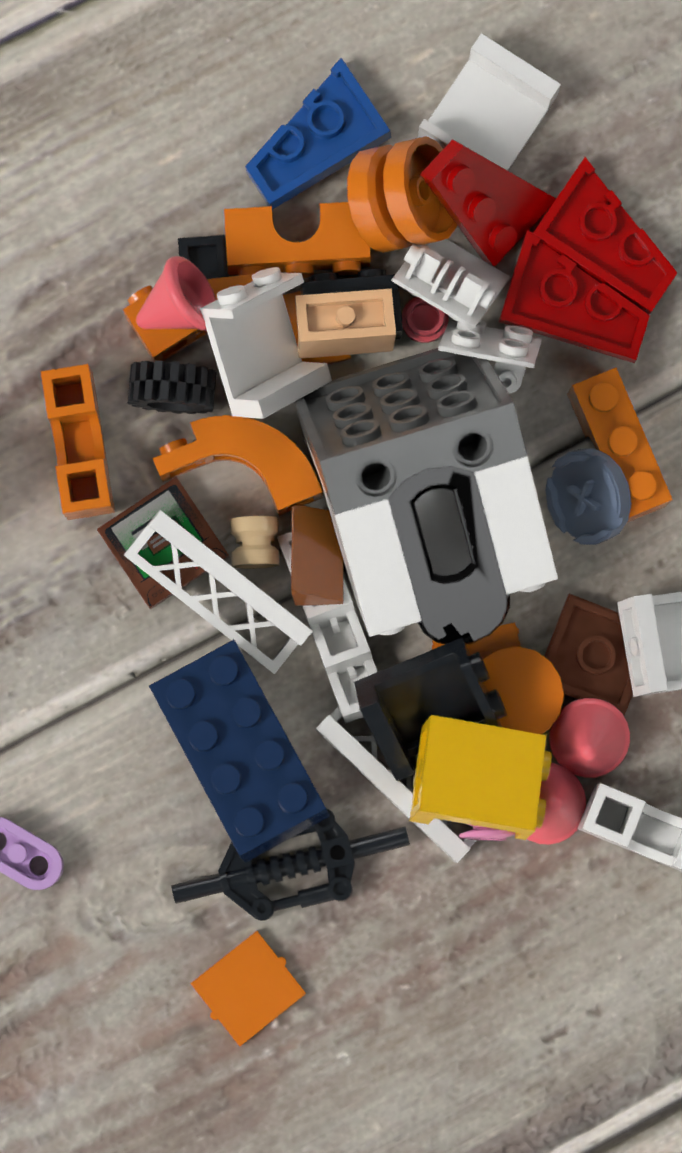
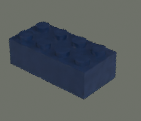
(239, 751)

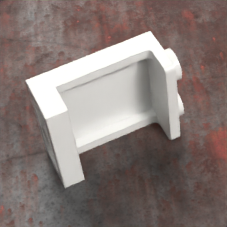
(653, 642)

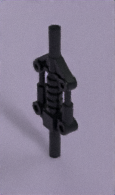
(337, 853)

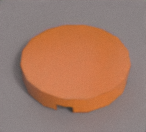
(527, 687)

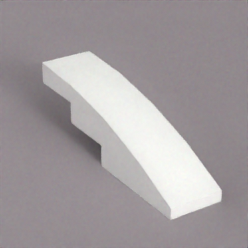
(339, 643)

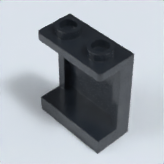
(435, 683)

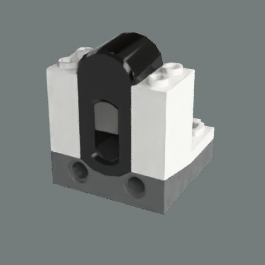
(429, 494)

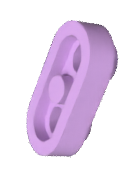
(20, 851)

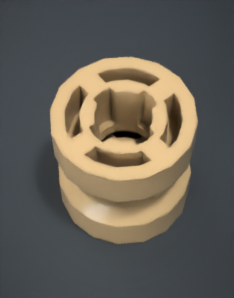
(255, 541)

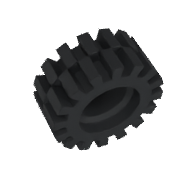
(172, 387)

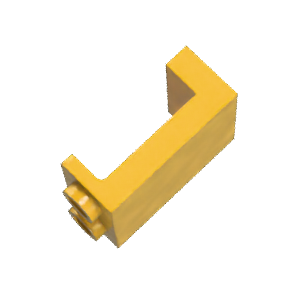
(480, 776)

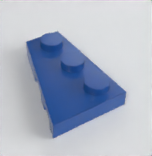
(318, 139)

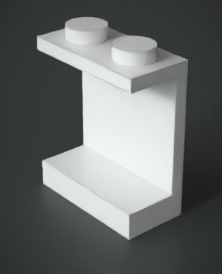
(492, 104)
(258, 346)

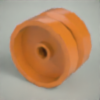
(392, 199)

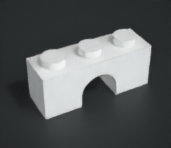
(633, 825)

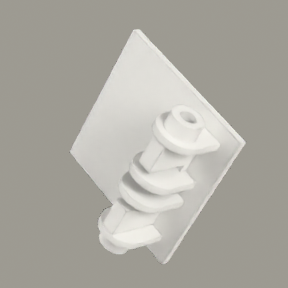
(451, 280)
(510, 348)

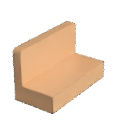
(345, 323)

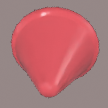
(177, 298)
(590, 737)
(564, 806)

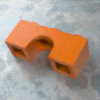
(256, 245)
(615, 430)
(78, 442)

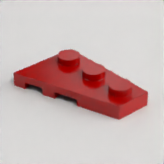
(485, 200)
(604, 240)
(570, 305)

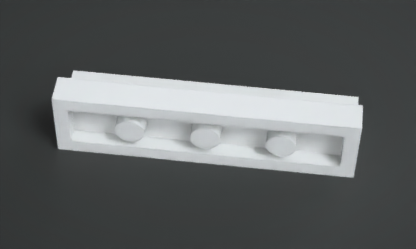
(230, 578)
(386, 783)

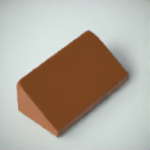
(315, 558)

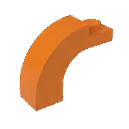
(250, 443)

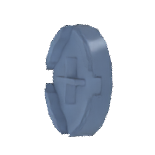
(588, 496)

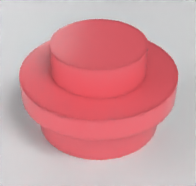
(423, 321)

